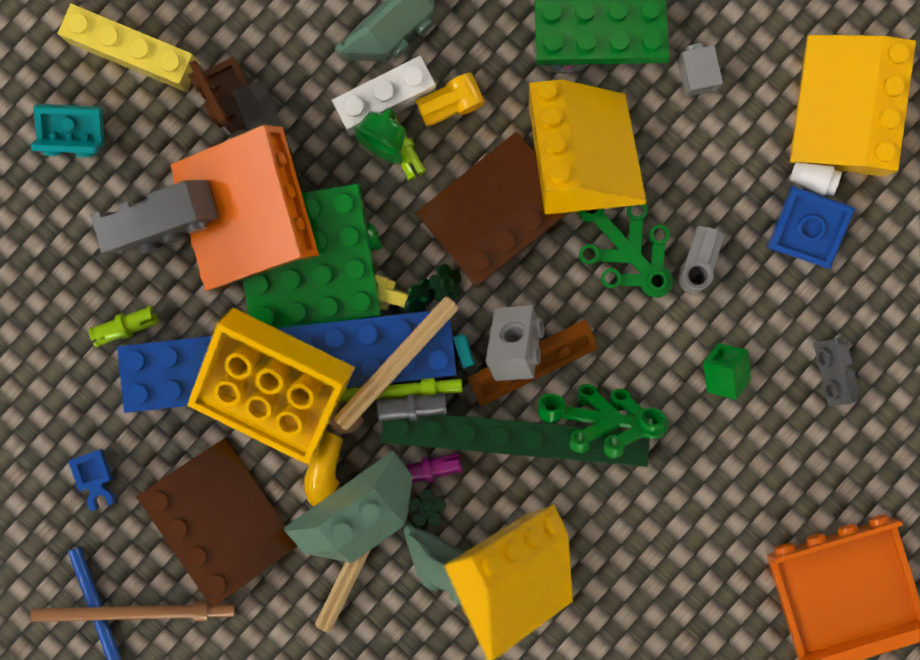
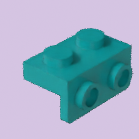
(68, 129)

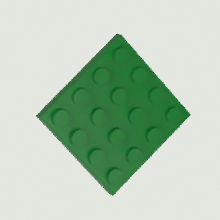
(601, 32)
(329, 286)

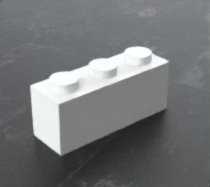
(391, 90)

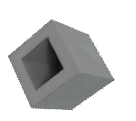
(699, 69)

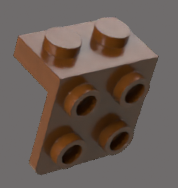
(218, 86)

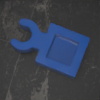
(92, 473)

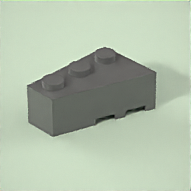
(157, 219)

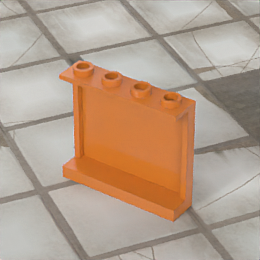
(257, 207)
(848, 592)

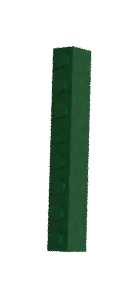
(506, 437)

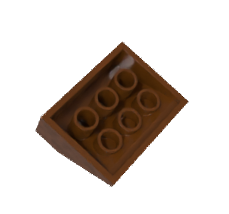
(491, 211)
(217, 521)

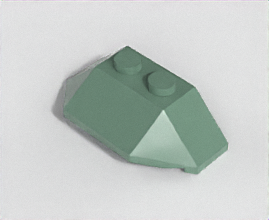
(387, 31)
(357, 513)
(429, 557)

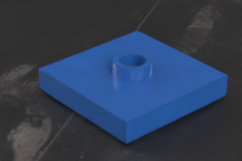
(810, 227)

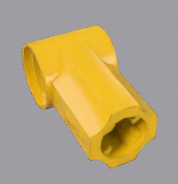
(458, 97)

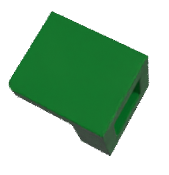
(727, 371)

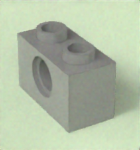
(514, 343)

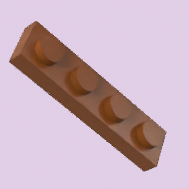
(555, 352)

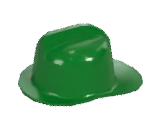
(382, 135)

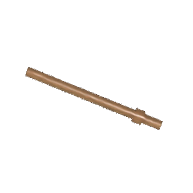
(199, 611)

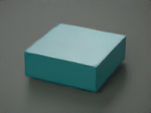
(464, 351)

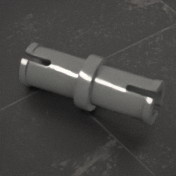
(411, 407)

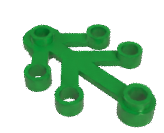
(630, 252)
(641, 422)

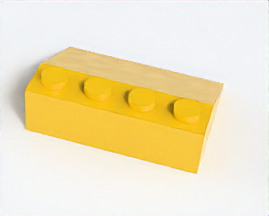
(853, 102)
(584, 147)
(269, 385)
(514, 579)

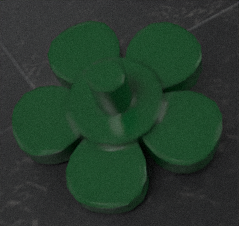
(445, 282)
(418, 296)
(426, 509)

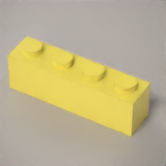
(127, 47)

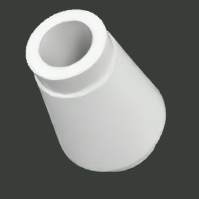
(816, 178)

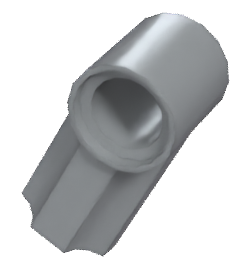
(701, 257)

